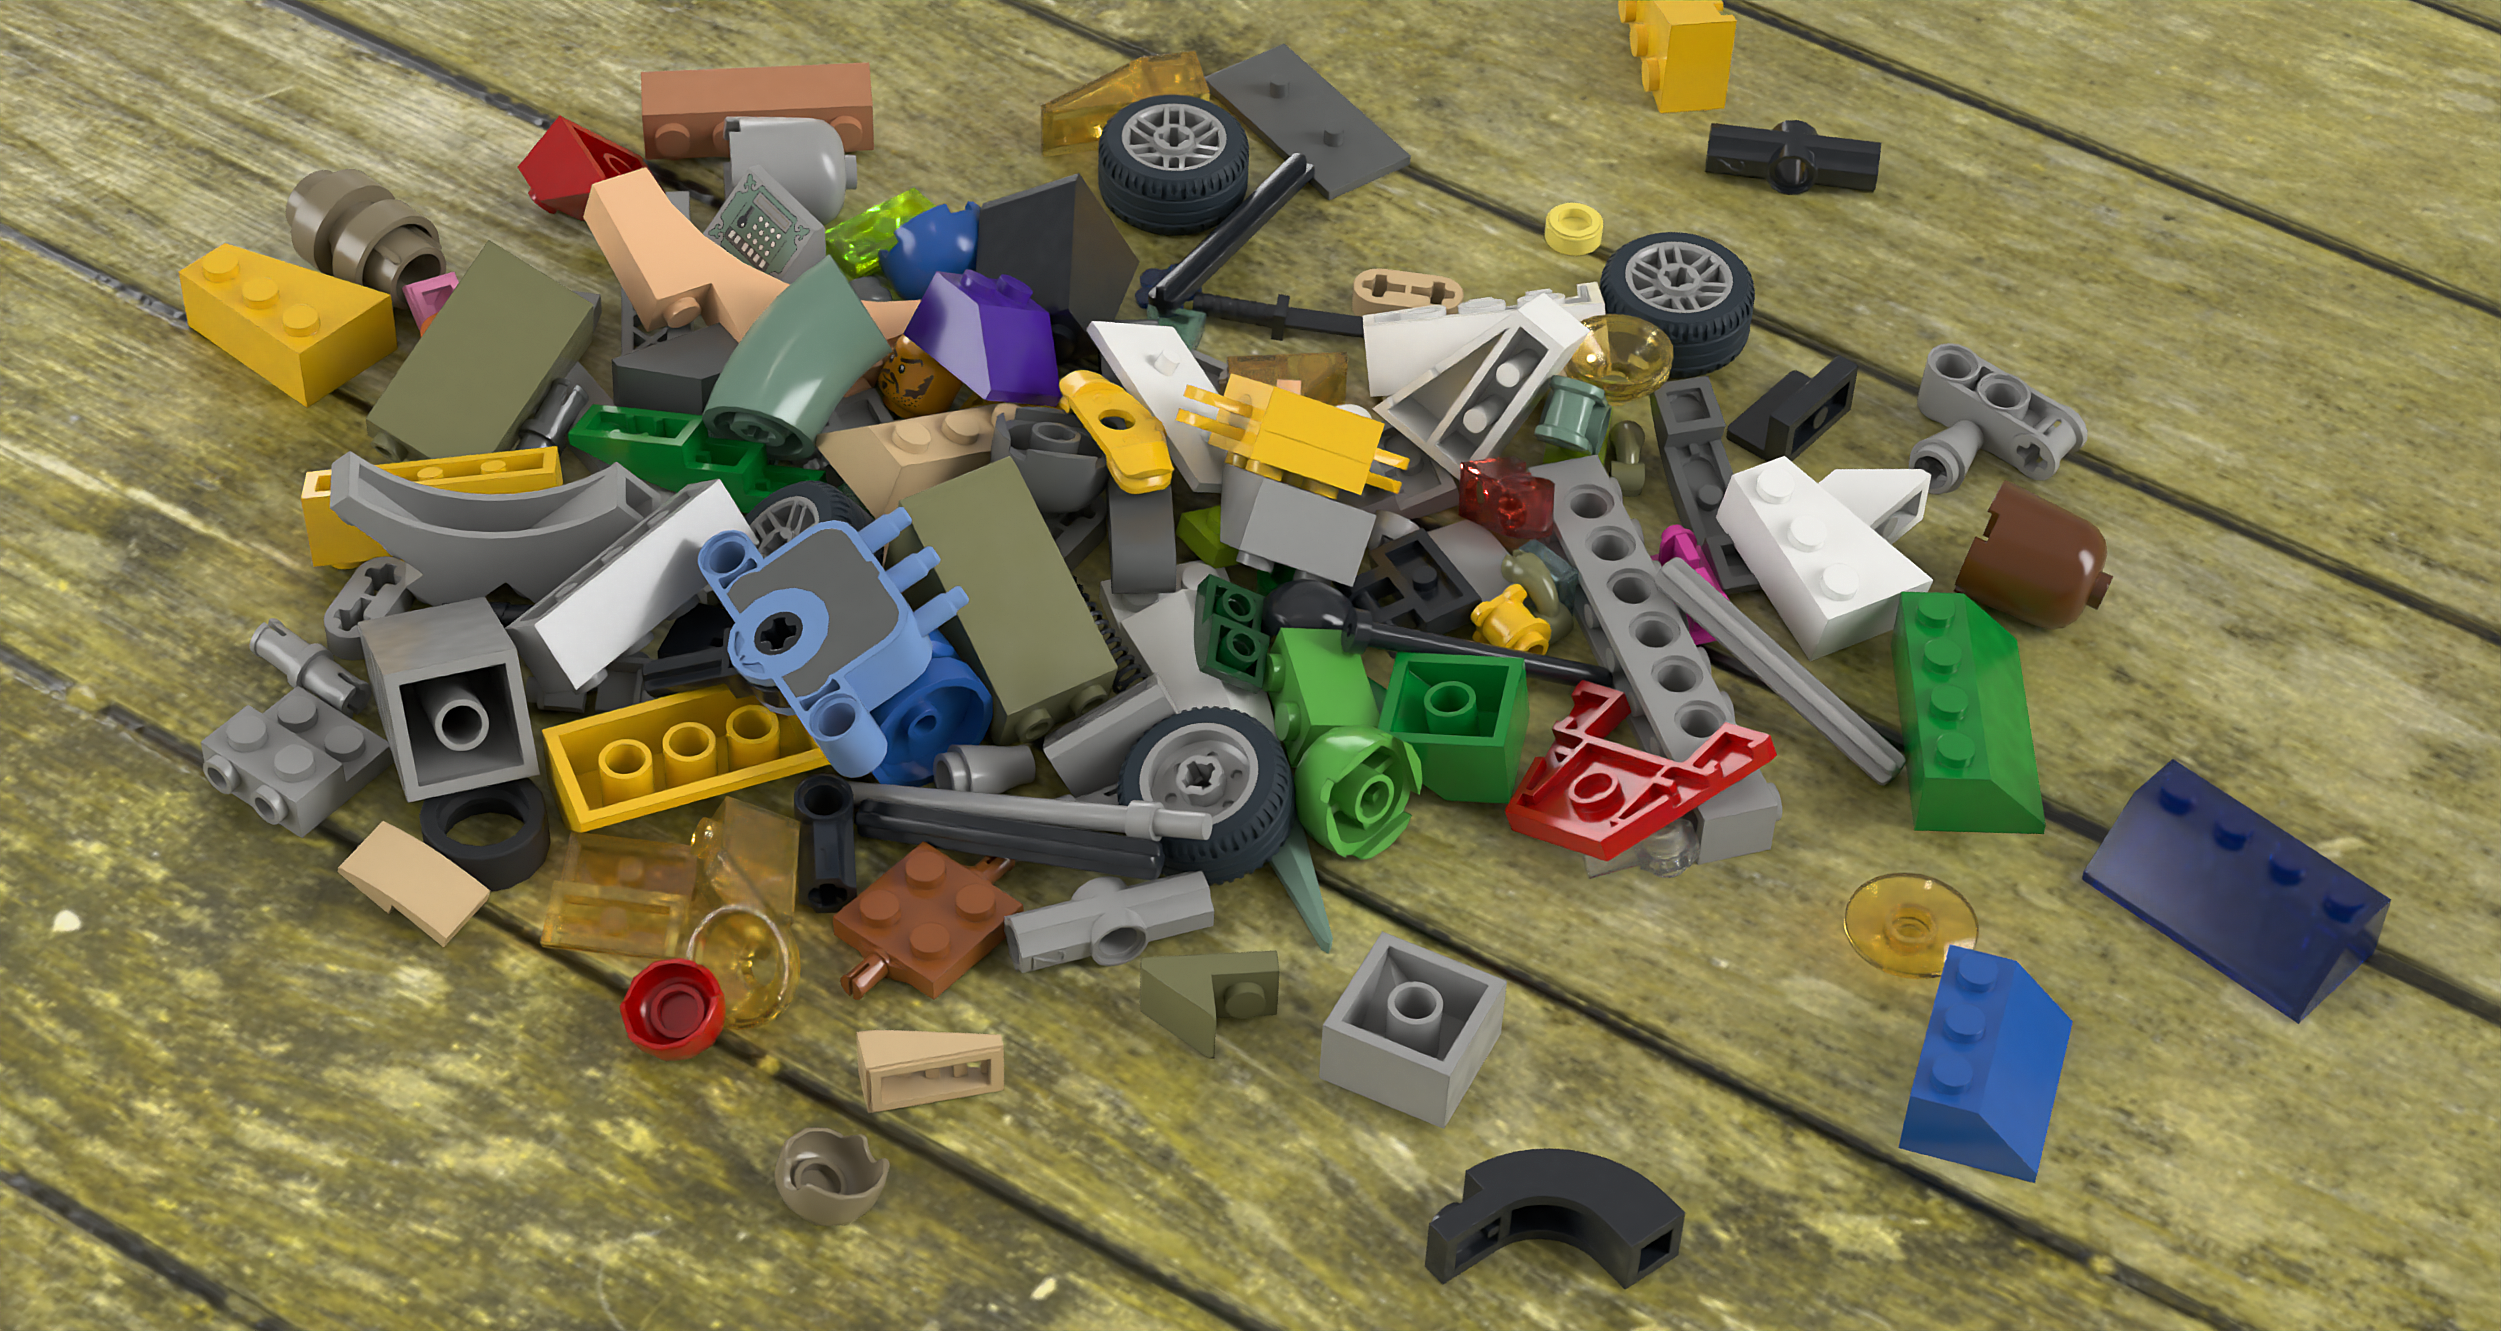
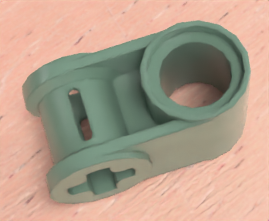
(1574, 416)

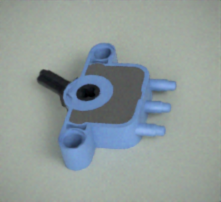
(816, 632)

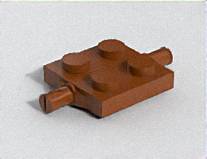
(925, 921)

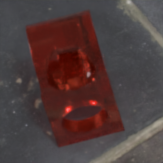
(1513, 499)

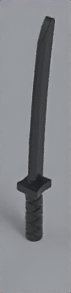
(1277, 316)

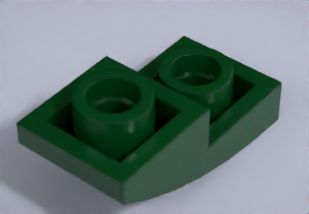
(1229, 633)

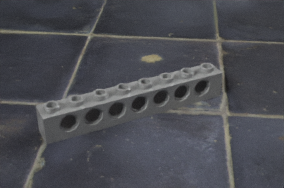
(1650, 650)

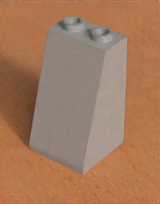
(449, 698)

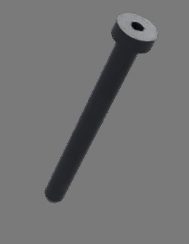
(1362, 632)

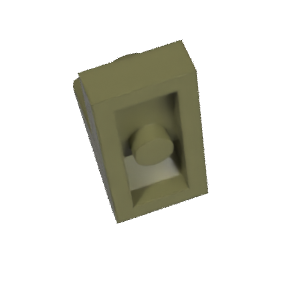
(1194, 990)

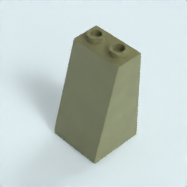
(482, 363)
(1024, 616)

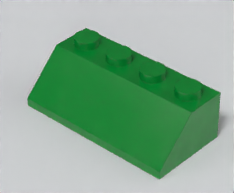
(1963, 718)

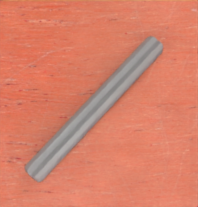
(1780, 671)

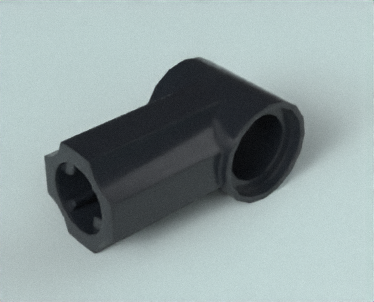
(825, 843)

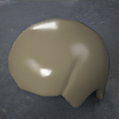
(829, 1176)

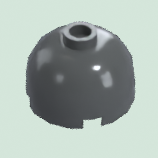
(1054, 457)

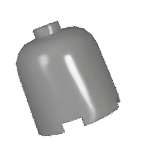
(798, 153)

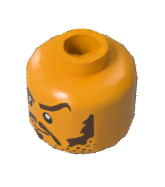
(916, 382)

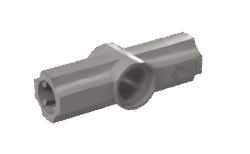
(1108, 921)

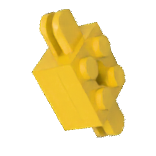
(1294, 438)

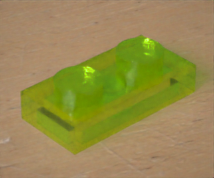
(858, 240)

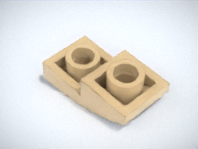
(415, 880)

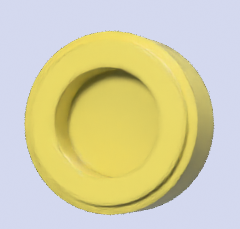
(1573, 229)

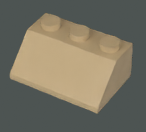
(911, 454)

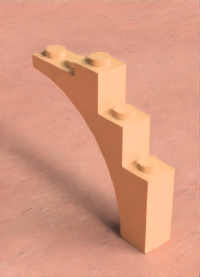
(680, 273)

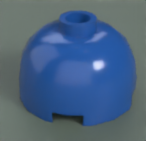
(931, 244)

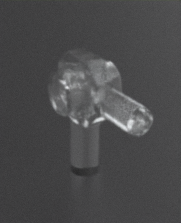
(1662, 853)

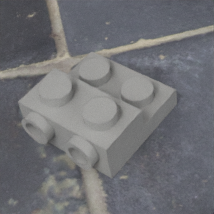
(294, 760)

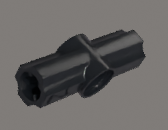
(1793, 157)

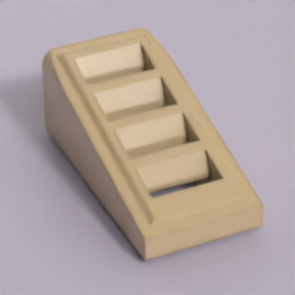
(926, 1066)

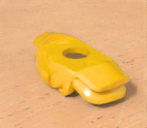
(1134, 456)

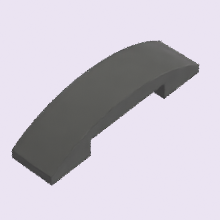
(1699, 472)

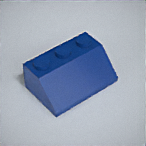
(1987, 1067)

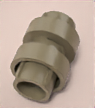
(362, 233)

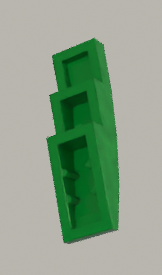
(677, 451)

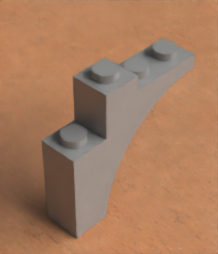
(473, 542)

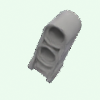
(2008, 411)

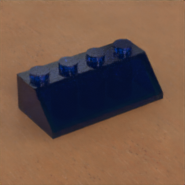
(2237, 891)

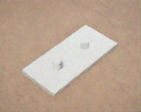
(1155, 371)

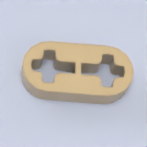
(1403, 291)

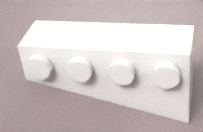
(1413, 340)

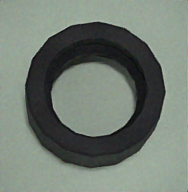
(498, 864)

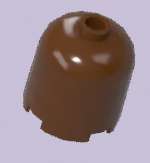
(2036, 561)

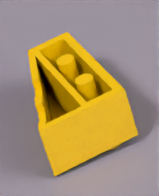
(1682, 51)
(287, 320)

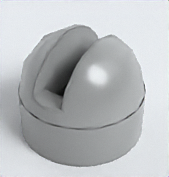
(1389, 527)

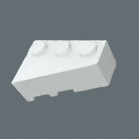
(1488, 387)
(1815, 558)

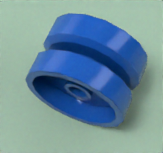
(930, 715)

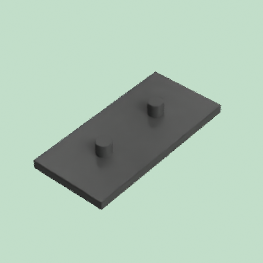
(1305, 114)

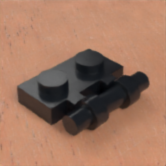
(1421, 580)

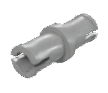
(310, 667)

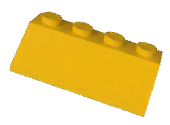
(670, 755)

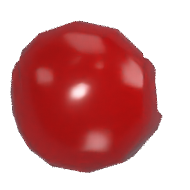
(674, 1009)

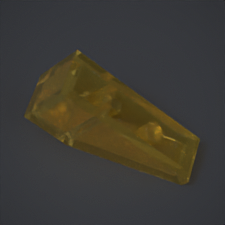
(1078, 117)

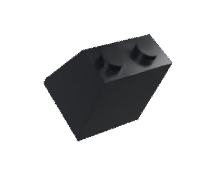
(1063, 250)

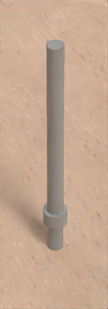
(1137, 820)

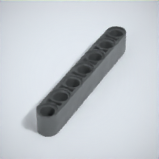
(1138, 524)

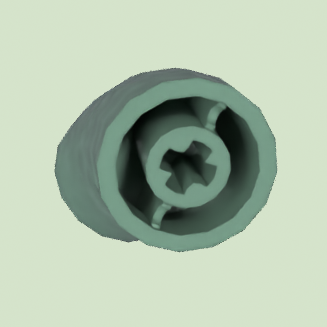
(796, 365)

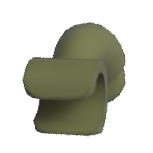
(1626, 441)
(1537, 581)

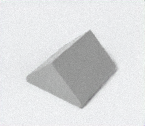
(1094, 746)

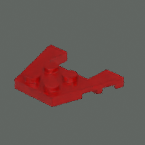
(1612, 796)

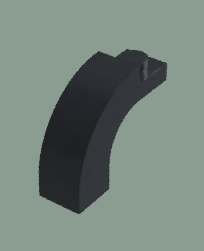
(1561, 1198)

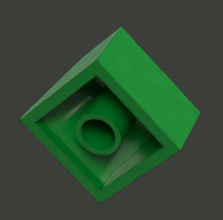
(1462, 721)

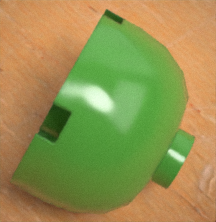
(1356, 789)

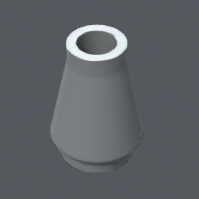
(1947, 455)
(983, 768)

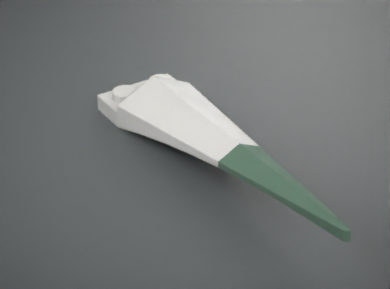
(1161, 637)

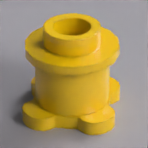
(1510, 624)

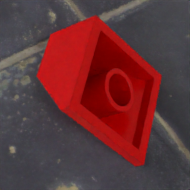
(569, 162)

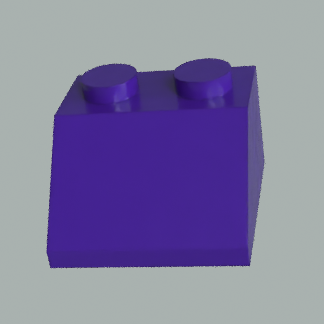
(989, 337)

